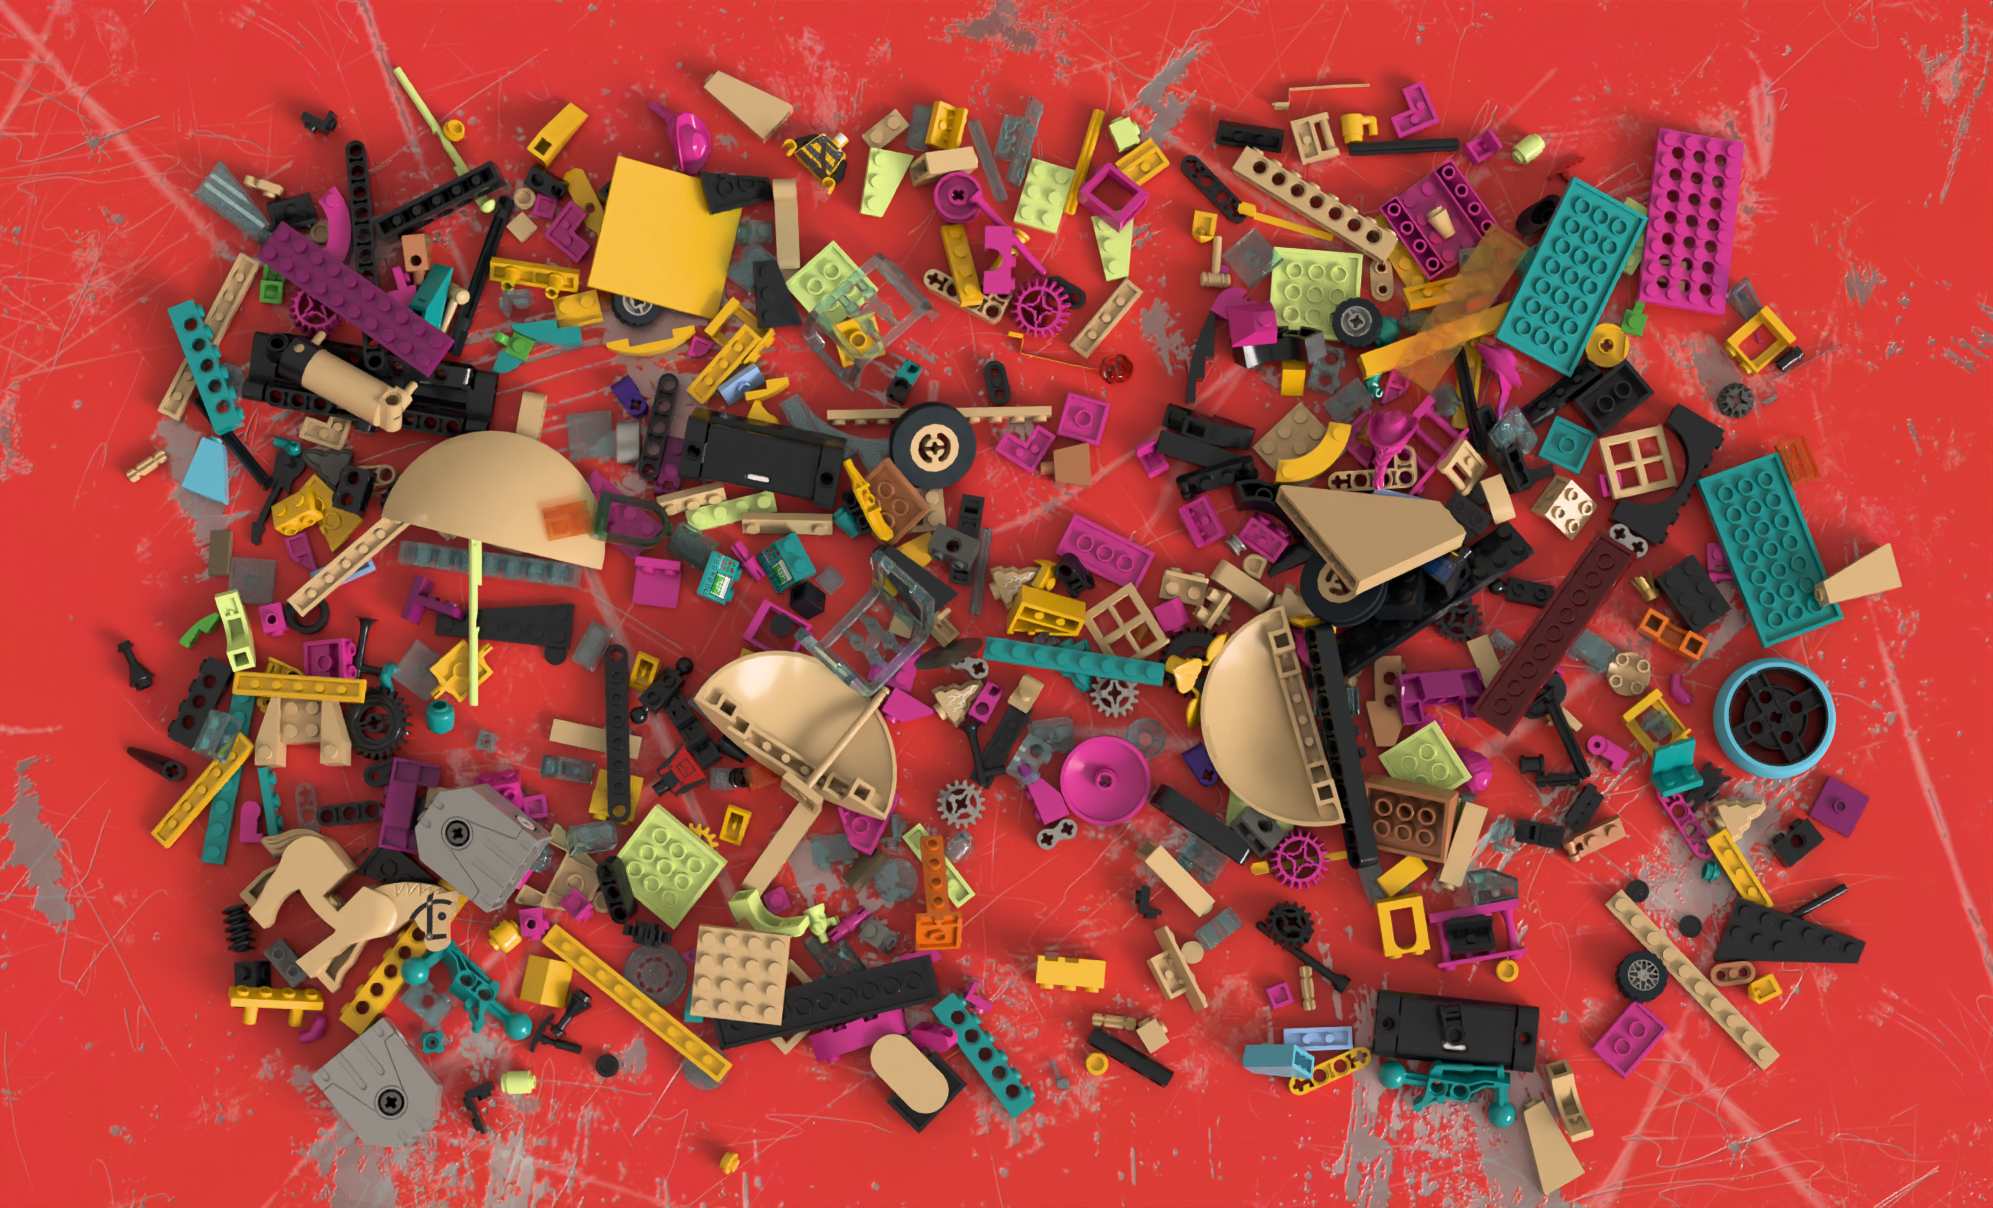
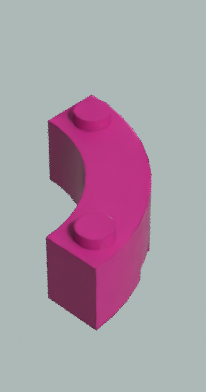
(340, 238)
(857, 1034)

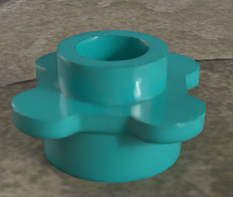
(428, 1047)

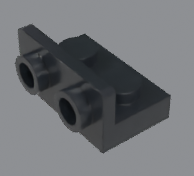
(1583, 808)

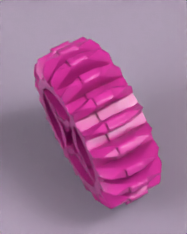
(312, 313)
(1036, 326)
(1305, 840)

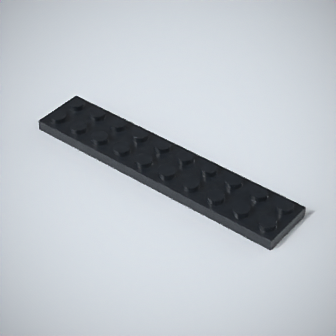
(1374, 638)
(840, 1000)

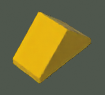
(1292, 378)
(644, 671)
(735, 825)

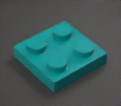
(1567, 445)

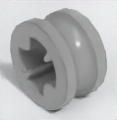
(1235, 545)

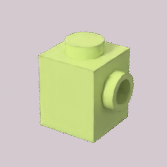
(1124, 134)

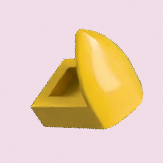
(1204, 226)
(1046, 577)
(1764, 988)

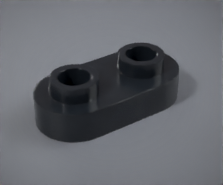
(1069, 289)
(997, 383)
(383, 768)

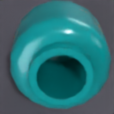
(1389, 332)
(440, 717)

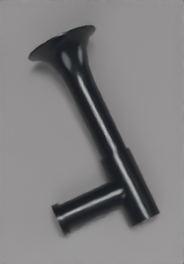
(365, 624)
(981, 773)

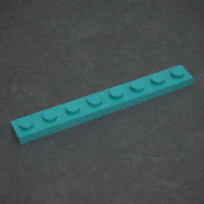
(1074, 661)
(225, 801)

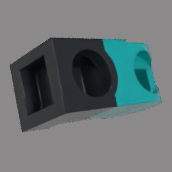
(904, 382)

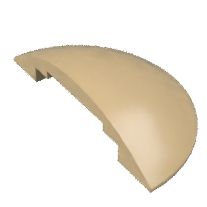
(494, 492)
(791, 715)
(1264, 728)

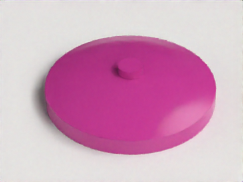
(1105, 780)

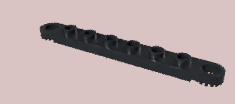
(617, 733)

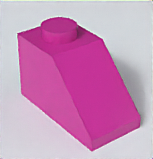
(904, 708)

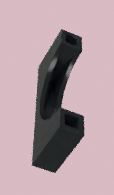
(1698, 441)

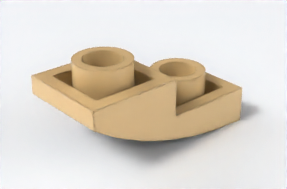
(1497, 499)

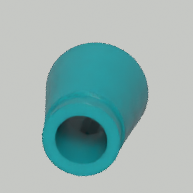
(845, 522)

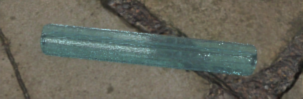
(987, 160)
(980, 572)

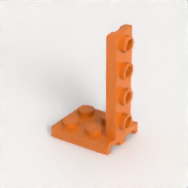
(938, 926)

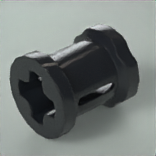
(1531, 764)

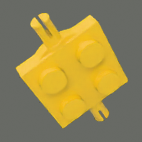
(453, 670)

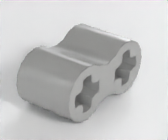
(628, 441)
(1628, 539)
(968, 664)
(1057, 834)

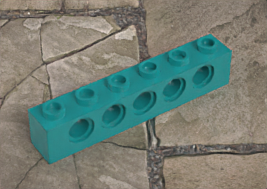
(181, 316)
(1014, 1105)

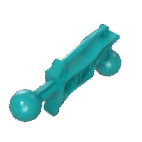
(416, 971)
(1500, 1111)

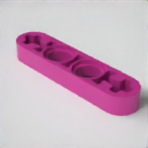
(1680, 824)

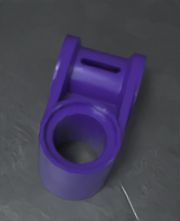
(629, 394)
(1198, 762)

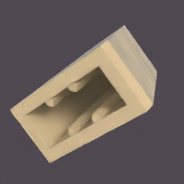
(936, 164)

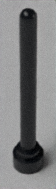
(1338, 981)

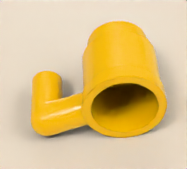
(1353, 127)

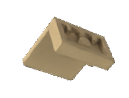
(1565, 506)

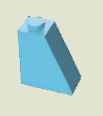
(209, 471)
(1278, 1060)

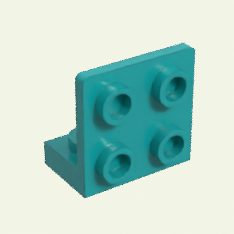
(1674, 769)

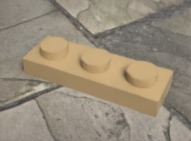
(693, 498)

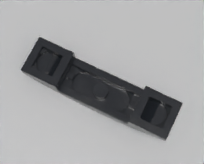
(969, 524)

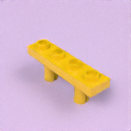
(534, 274)
(268, 997)

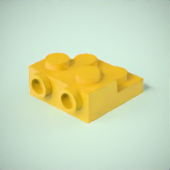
(599, 800)

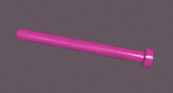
(997, 221)

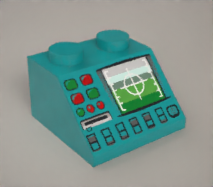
(786, 563)
(719, 579)

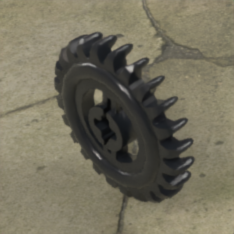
(1180, 645)
(393, 724)

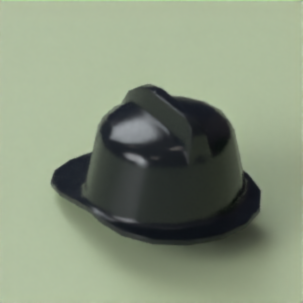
(1538, 215)
(1555, 689)

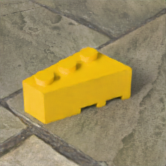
(1045, 612)
(1070, 973)

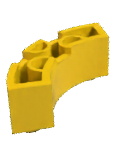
(1317, 461)

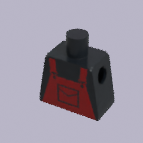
(679, 774)

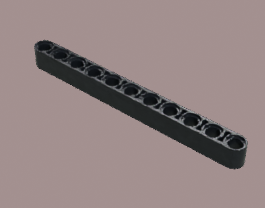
(367, 246)
(1341, 744)

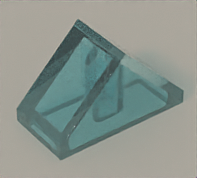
(1744, 300)

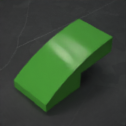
(272, 286)
(205, 625)

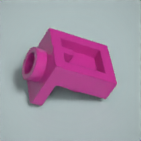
(577, 905)

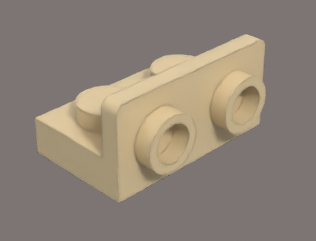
(1189, 587)

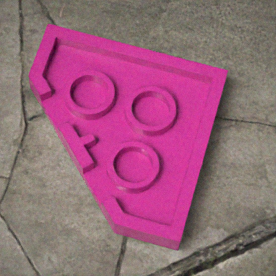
(862, 830)

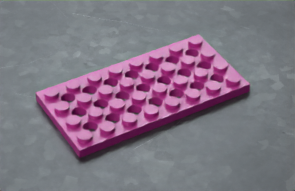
(1656, 225)

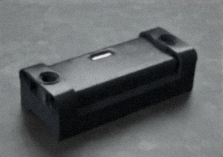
(762, 456)
(1490, 1029)

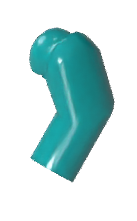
(290, 446)
(385, 679)

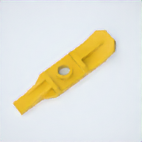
(585, 196)
(867, 503)

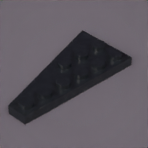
(1771, 935)

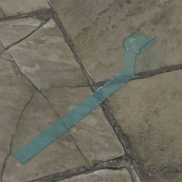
(1773, 398)

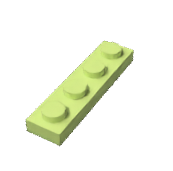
(730, 511)
(958, 889)

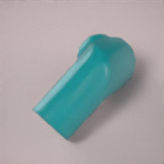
(1372, 386)

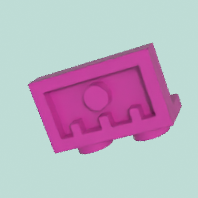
(1265, 536)

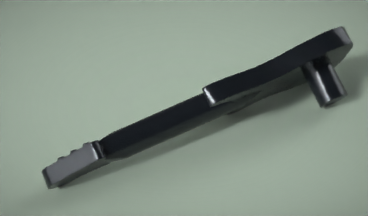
(285, 472)

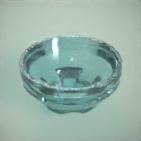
(1149, 726)

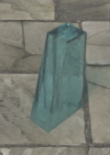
(230, 201)

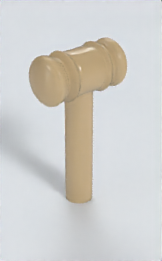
(1214, 278)
(457, 296)

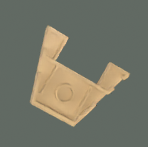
(573, 872)

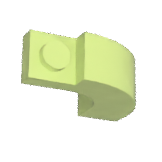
(238, 630)
(749, 905)

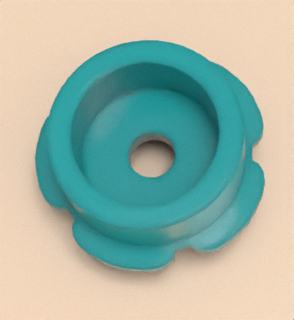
(1710, 871)

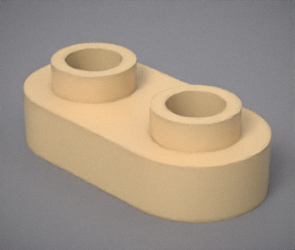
(1381, 279)

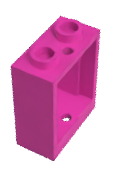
(1128, 212)
(759, 618)

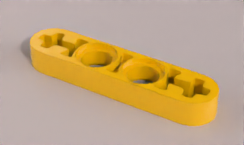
(1331, 1074)

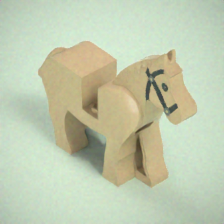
(318, 870)

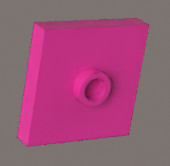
(1083, 419)

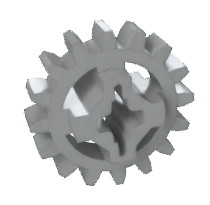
(1103, 694)
(948, 796)

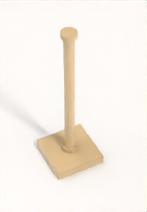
(802, 790)

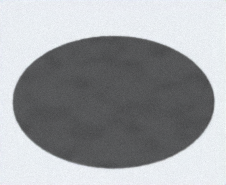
(953, 653)

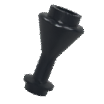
(139, 675)
(577, 1003)

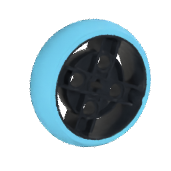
(1794, 755)

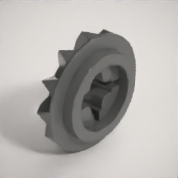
(1726, 403)

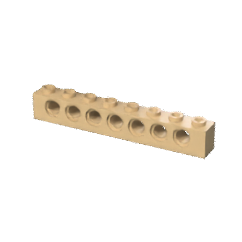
(1320, 216)

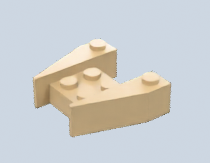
(302, 723)

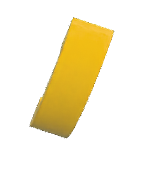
(680, 336)

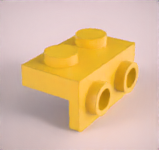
(946, 126)
(295, 513)

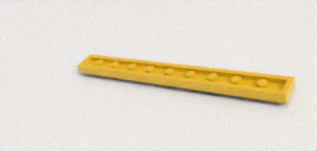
(637, 1003)

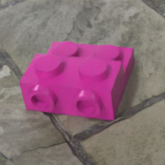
(329, 658)

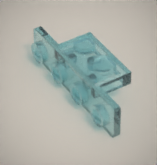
(1017, 140)
(834, 960)

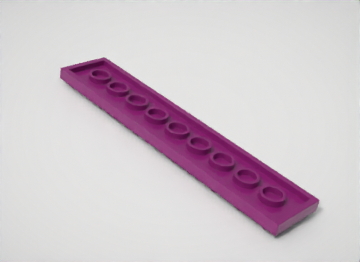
(355, 299)

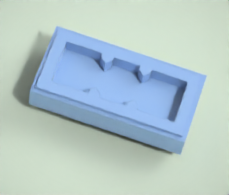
(740, 383)

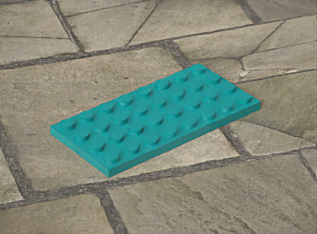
(1570, 277)
(1768, 548)

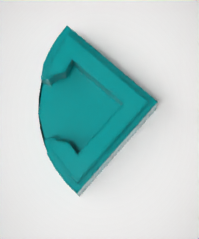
(505, 363)

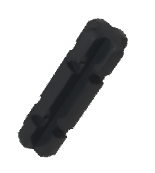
(1557, 779)

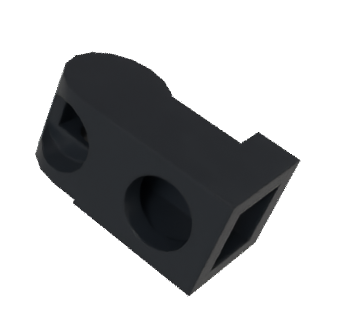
(546, 182)

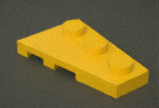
(336, 523)
(917, 551)

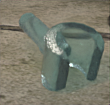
(1466, 796)
(1062, 1082)

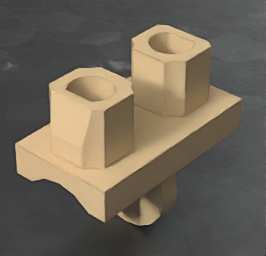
(1217, 609)

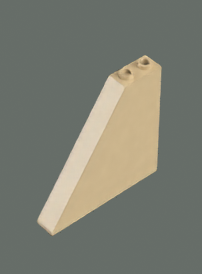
(1370, 534)

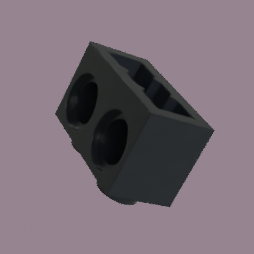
(360, 492)

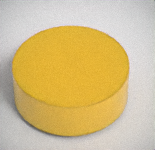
(1506, 970)
(1096, 1063)

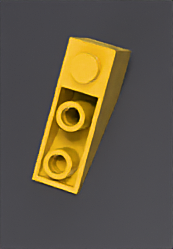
(556, 134)

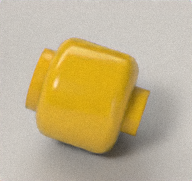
(504, 935)

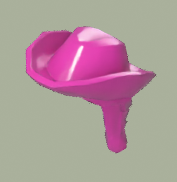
(688, 138)
(1503, 363)
(1389, 434)

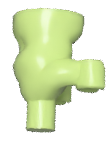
(819, 923)

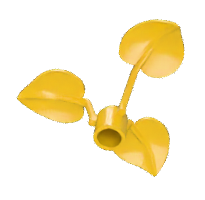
(1186, 673)

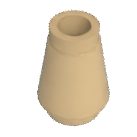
(1441, 221)

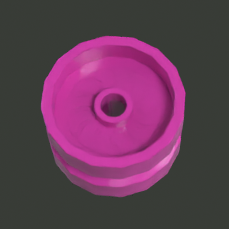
(952, 186)

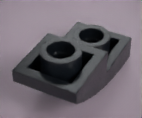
(854, 508)

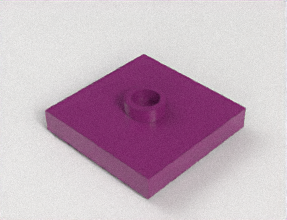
(1838, 806)

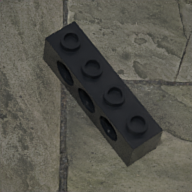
(213, 696)

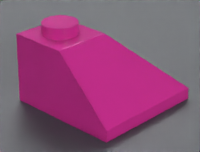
(1252, 324)

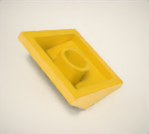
(859, 340)
(546, 981)

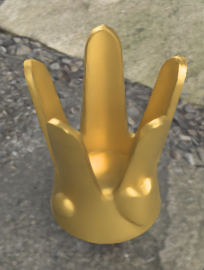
(1648, 590)

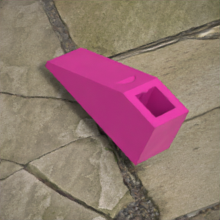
(1046, 799)

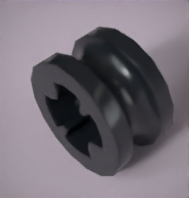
(733, 778)

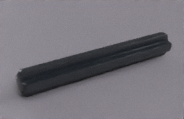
(1568, 738)

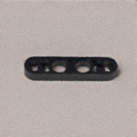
(1210, 192)

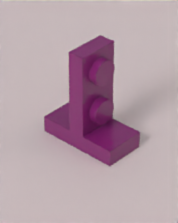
(421, 598)

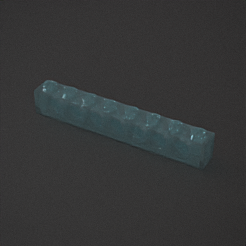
(493, 565)

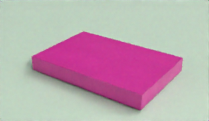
(1629, 1038)

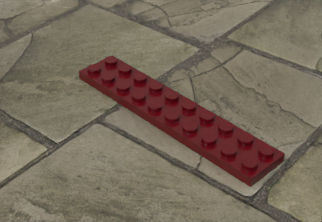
(1553, 633)

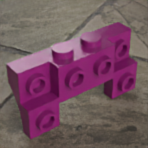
(1437, 689)
(401, 803)

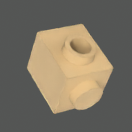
(1152, 1034)

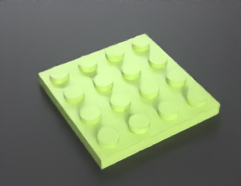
(1312, 285)
(668, 866)

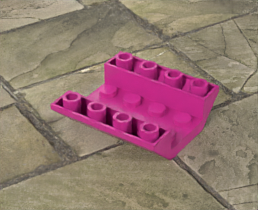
(1409, 220)

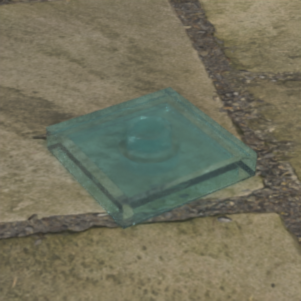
(1252, 257)
(590, 434)
(253, 579)
(414, 670)

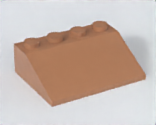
(1411, 817)

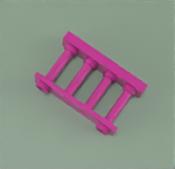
(1427, 410)
(1506, 909)

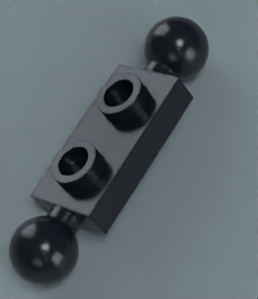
(1522, 591)
(661, 690)

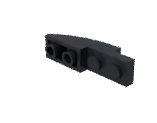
(1208, 429)

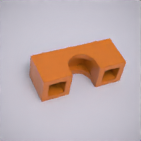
(1682, 642)

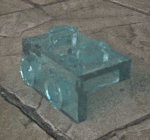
(1348, 401)

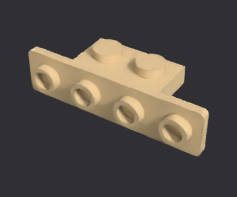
(1173, 972)

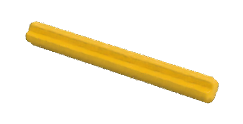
(1084, 161)

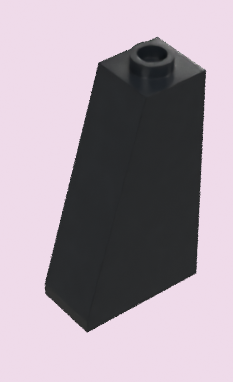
(934, 586)

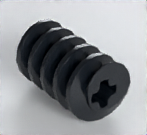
(238, 929)

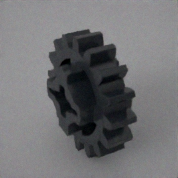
(1464, 627)
(1300, 928)
(647, 933)

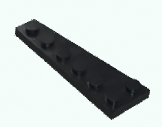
(521, 625)

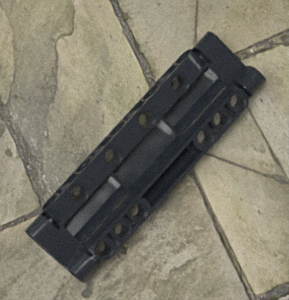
(461, 390)

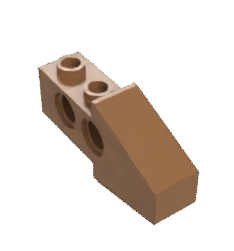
(1382, 720)

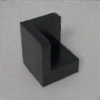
(807, 600)

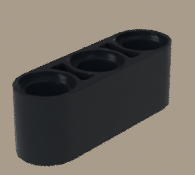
(339, 813)
(619, 879)

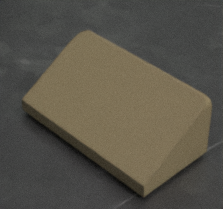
(220, 552)
(865, 869)

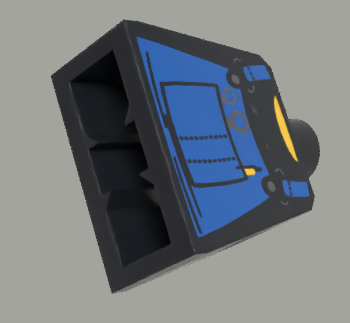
(1448, 571)

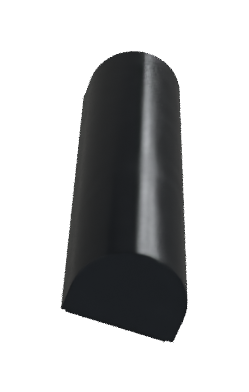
(1130, 1057)

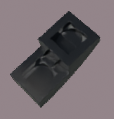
(1539, 834)

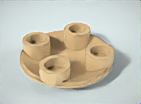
(1628, 673)

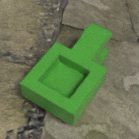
(1633, 320)
(516, 345)

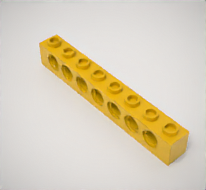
(350, 1012)

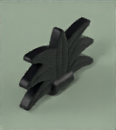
(1709, 789)

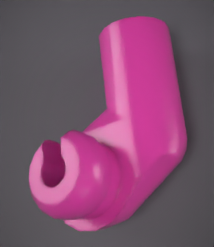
(1678, 691)
(317, 1030)

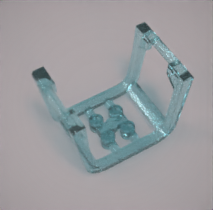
(900, 282)
(821, 649)

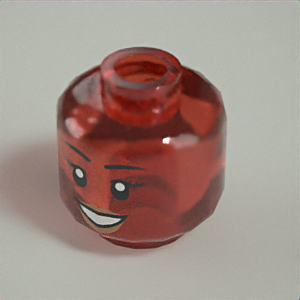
(1116, 369)

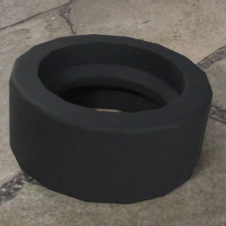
(312, 629)

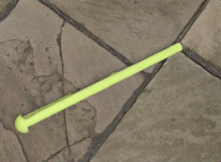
(484, 203)
(475, 579)

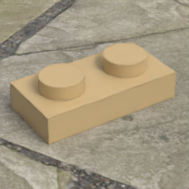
(886, 130)

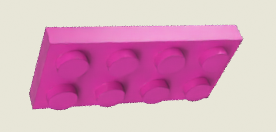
(625, 519)
(1105, 552)

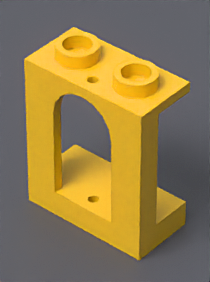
(734, 308)
(1774, 325)
(1655, 700)
(1383, 909)

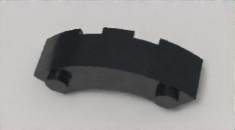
(1299, 345)
(1261, 496)

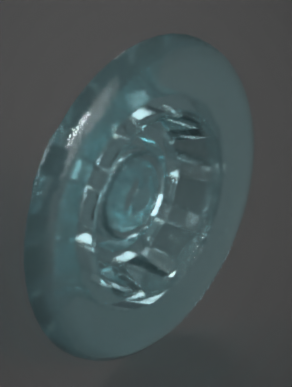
(656, 974)

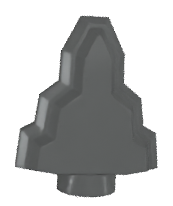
(328, 463)

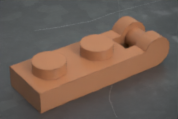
(1593, 838)

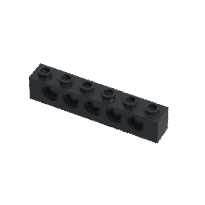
(439, 202)

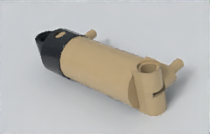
(338, 380)

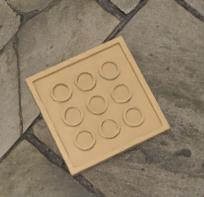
(740, 974)

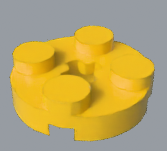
(1613, 356)

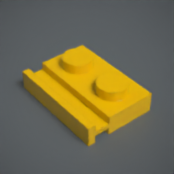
(1143, 162)
(578, 309)

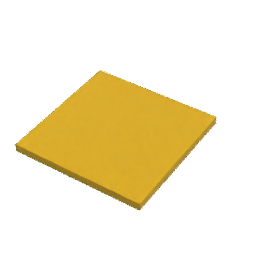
(662, 241)

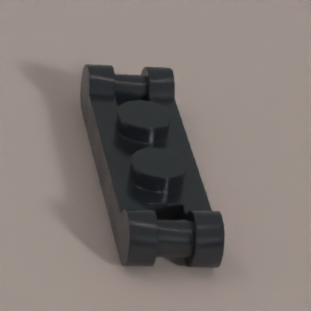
(1216, 476)

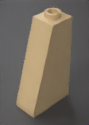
(748, 105)
(1863, 577)
(1461, 845)
(1174, 877)
(1550, 1151)

